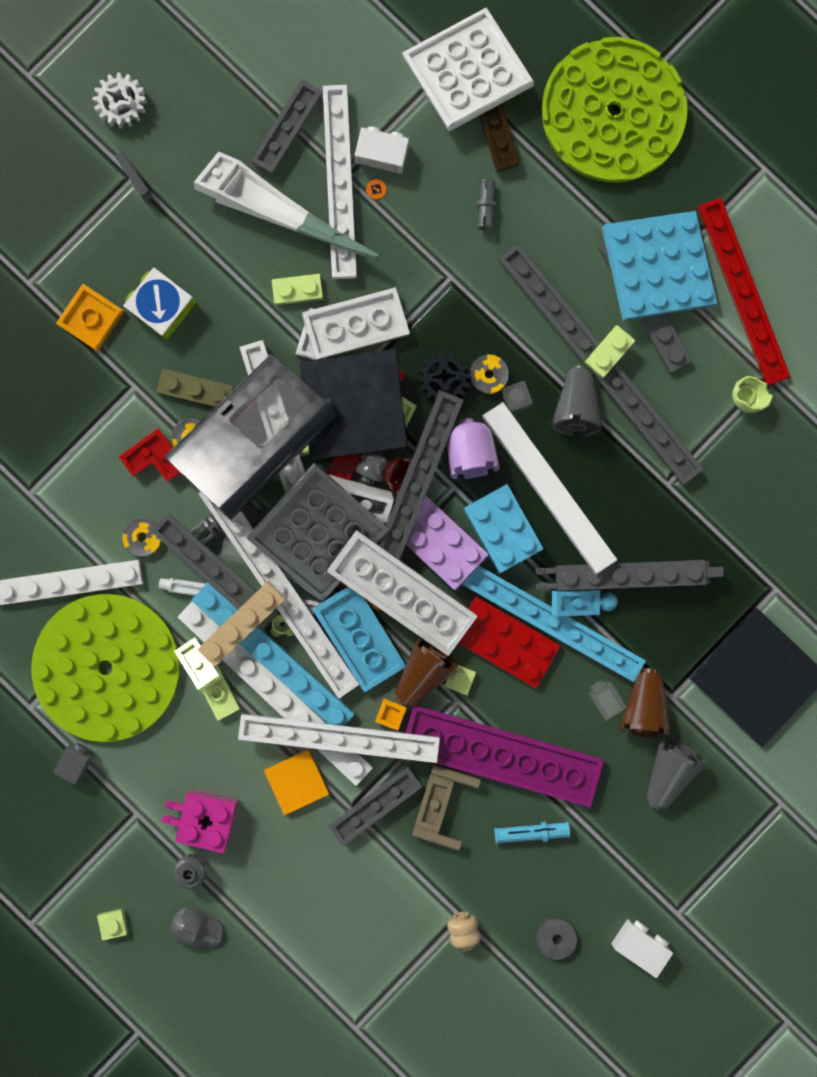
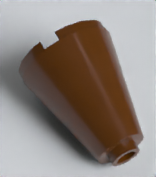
(423, 673)
(647, 707)

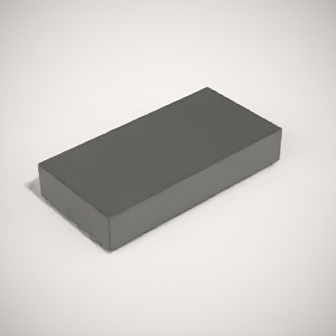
(133, 176)

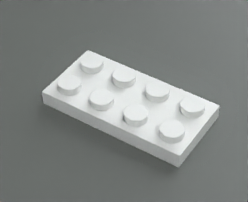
(355, 324)

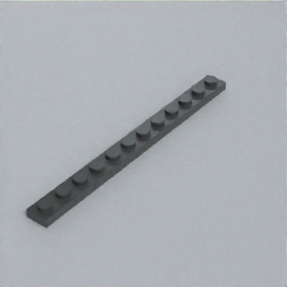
(615, 382)

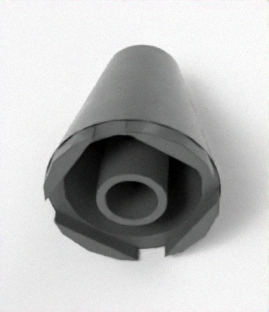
(578, 404)
(672, 773)

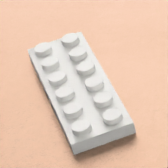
(402, 593)

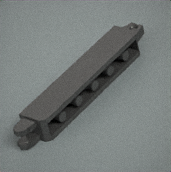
(630, 575)

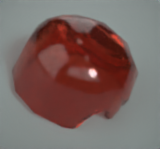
(396, 472)

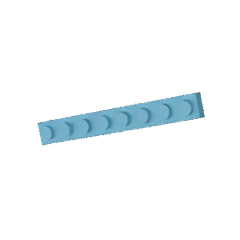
(560, 627)
(278, 661)

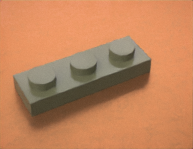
(192, 388)

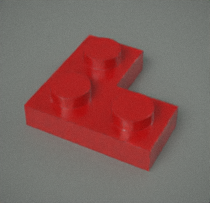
(150, 451)

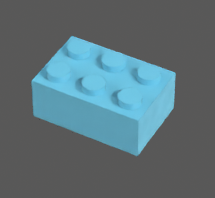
(502, 529)

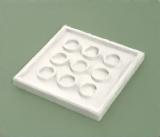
(467, 69)

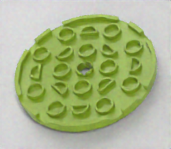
(623, 75)
(70, 658)

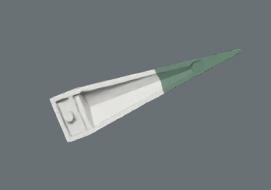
(245, 191)

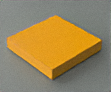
(90, 317)
(296, 782)

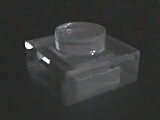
(516, 396)

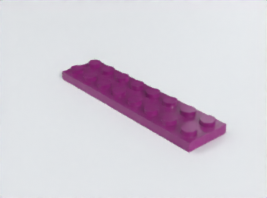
(509, 756)

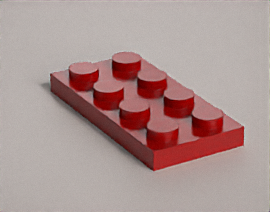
(508, 643)

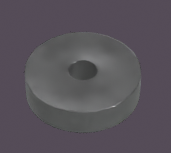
(559, 949)

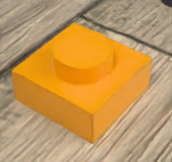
(390, 714)

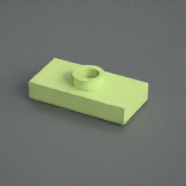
(221, 697)

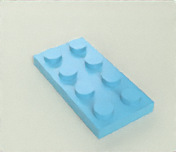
(359, 638)

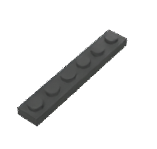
(661, 335)
(206, 563)

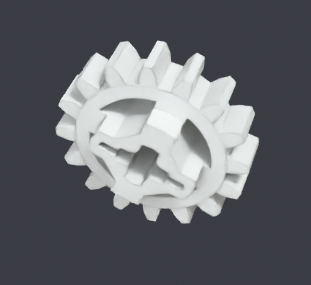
(116, 90)

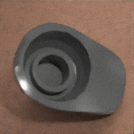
(196, 928)

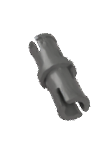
(486, 204)

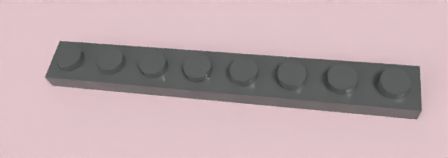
(420, 473)

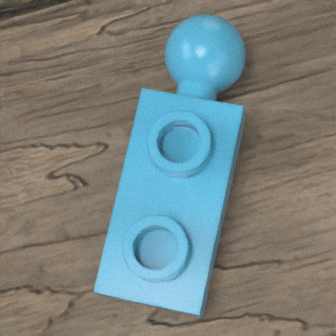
(582, 602)

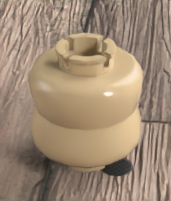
(464, 931)

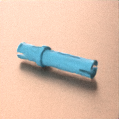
(533, 832)

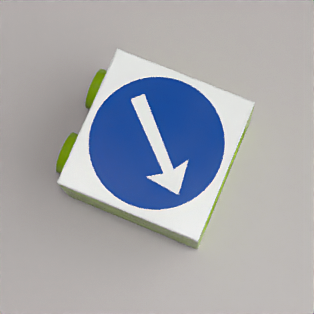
(159, 303)

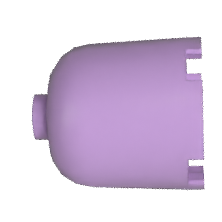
(471, 450)

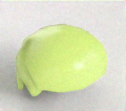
(751, 395)

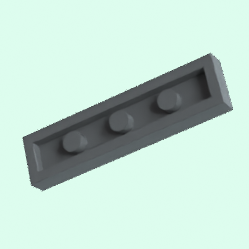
(287, 127)
(375, 806)

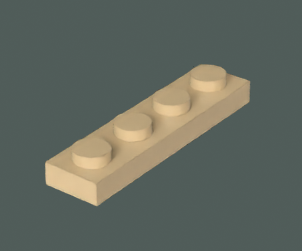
(241, 624)

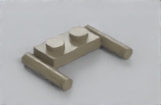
(435, 803)

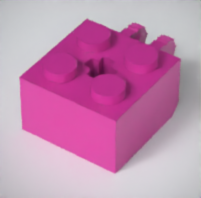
(191, 827)

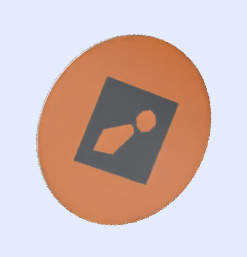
(376, 189)

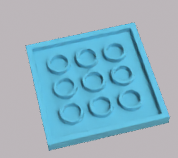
(659, 265)

